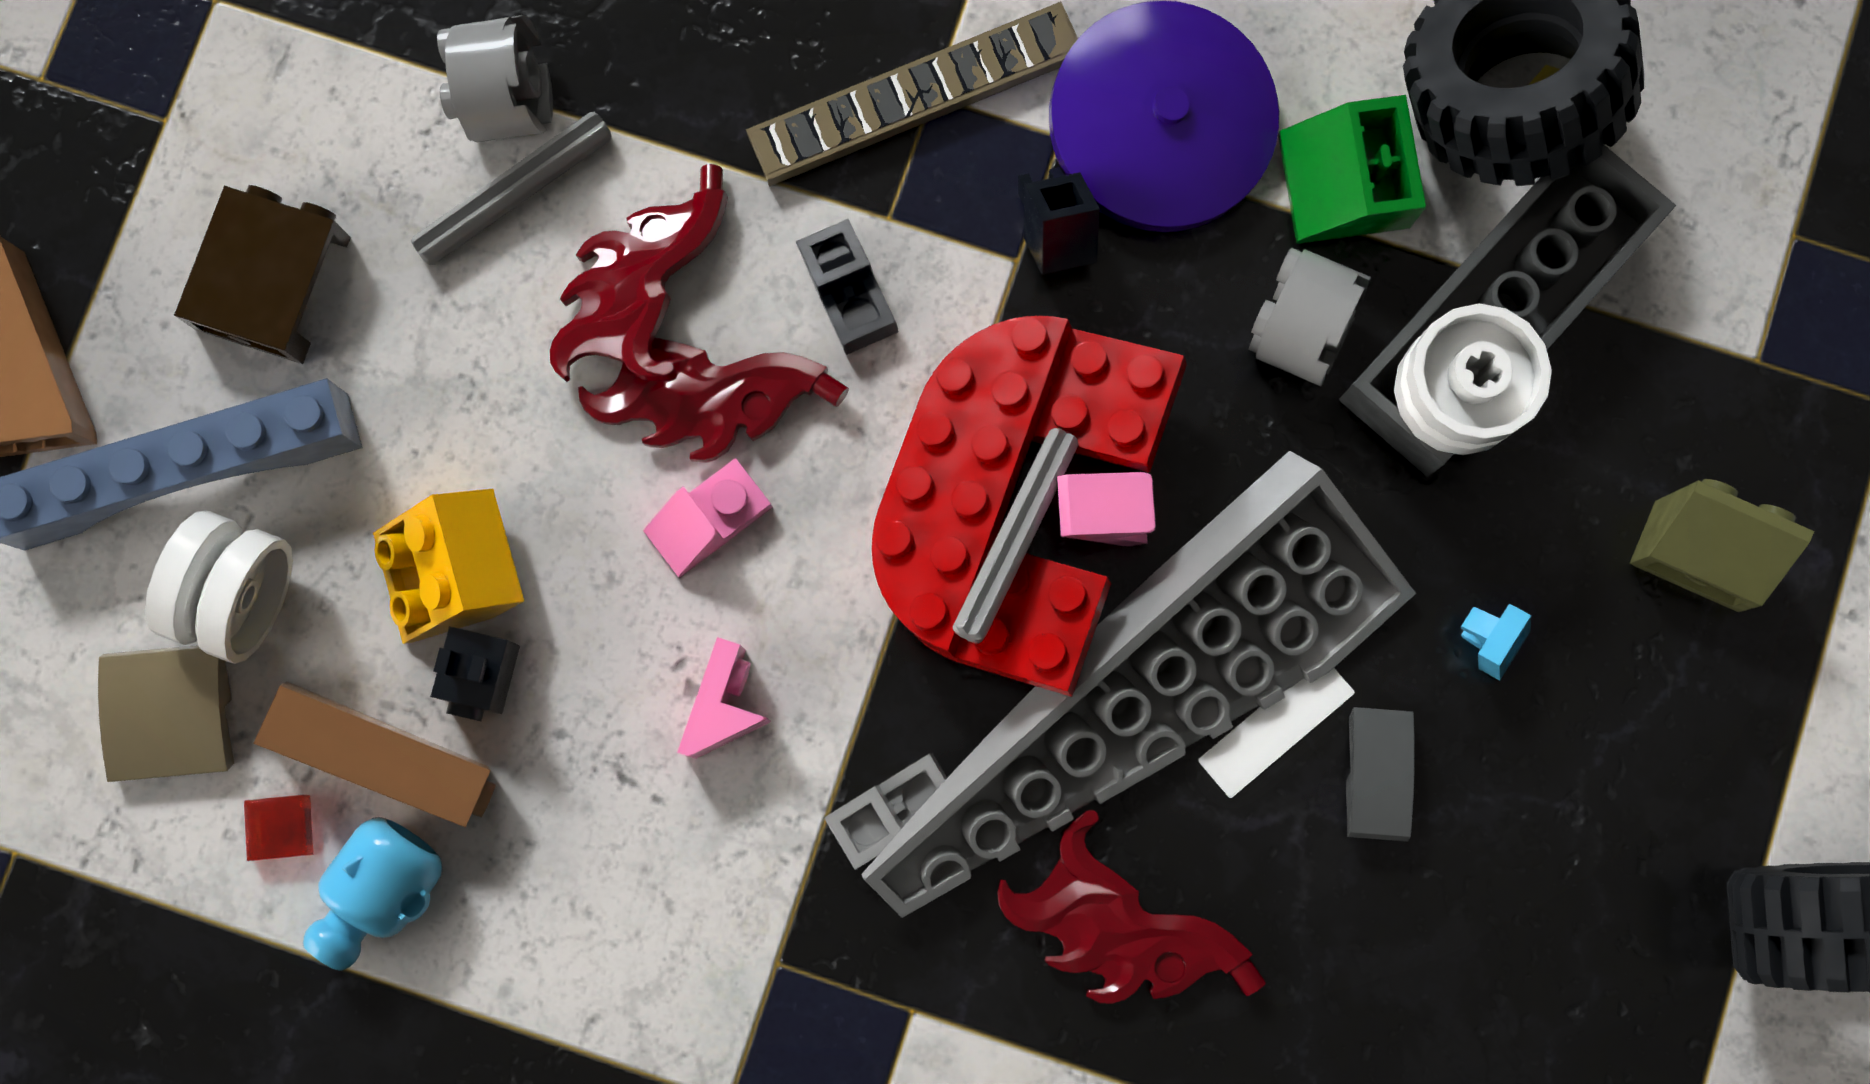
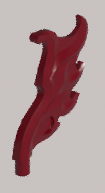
(626, 286)
(709, 398)
(1112, 935)

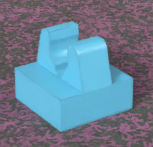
(1496, 637)

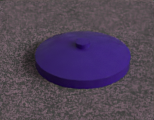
(1164, 115)

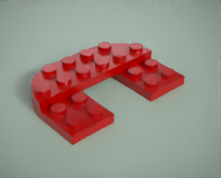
(962, 469)

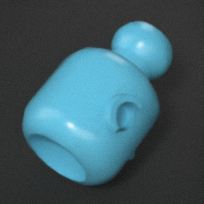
(372, 888)

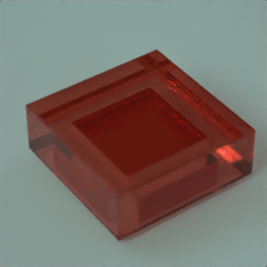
(278, 827)

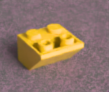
(447, 564)

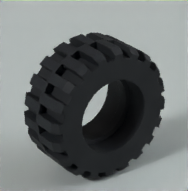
(1530, 127)
(1802, 926)

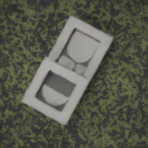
(878, 814)

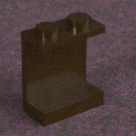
(258, 271)

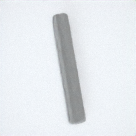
(511, 188)
(1015, 536)

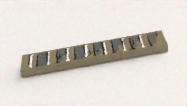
(912, 94)

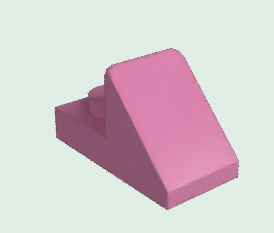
(1107, 507)
(707, 517)
(711, 719)

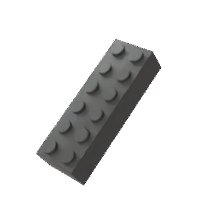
(1537, 263)

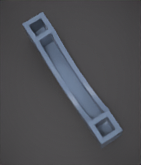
(248, 438)

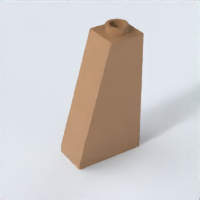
(37, 388)
(374, 755)

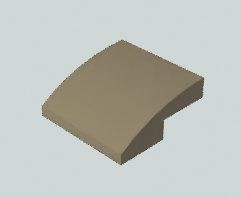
(163, 713)

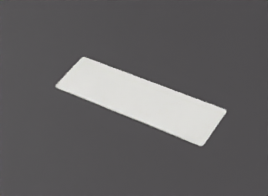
(1273, 731)

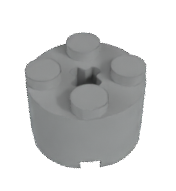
(495, 79)
(1310, 315)

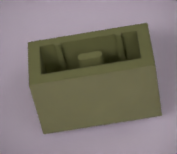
(1720, 544)

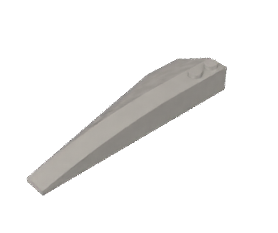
(1222, 627)

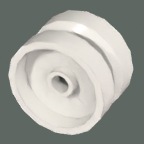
(1468, 346)
(218, 586)

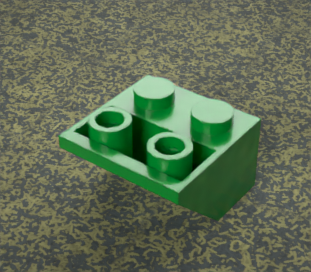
(1353, 171)

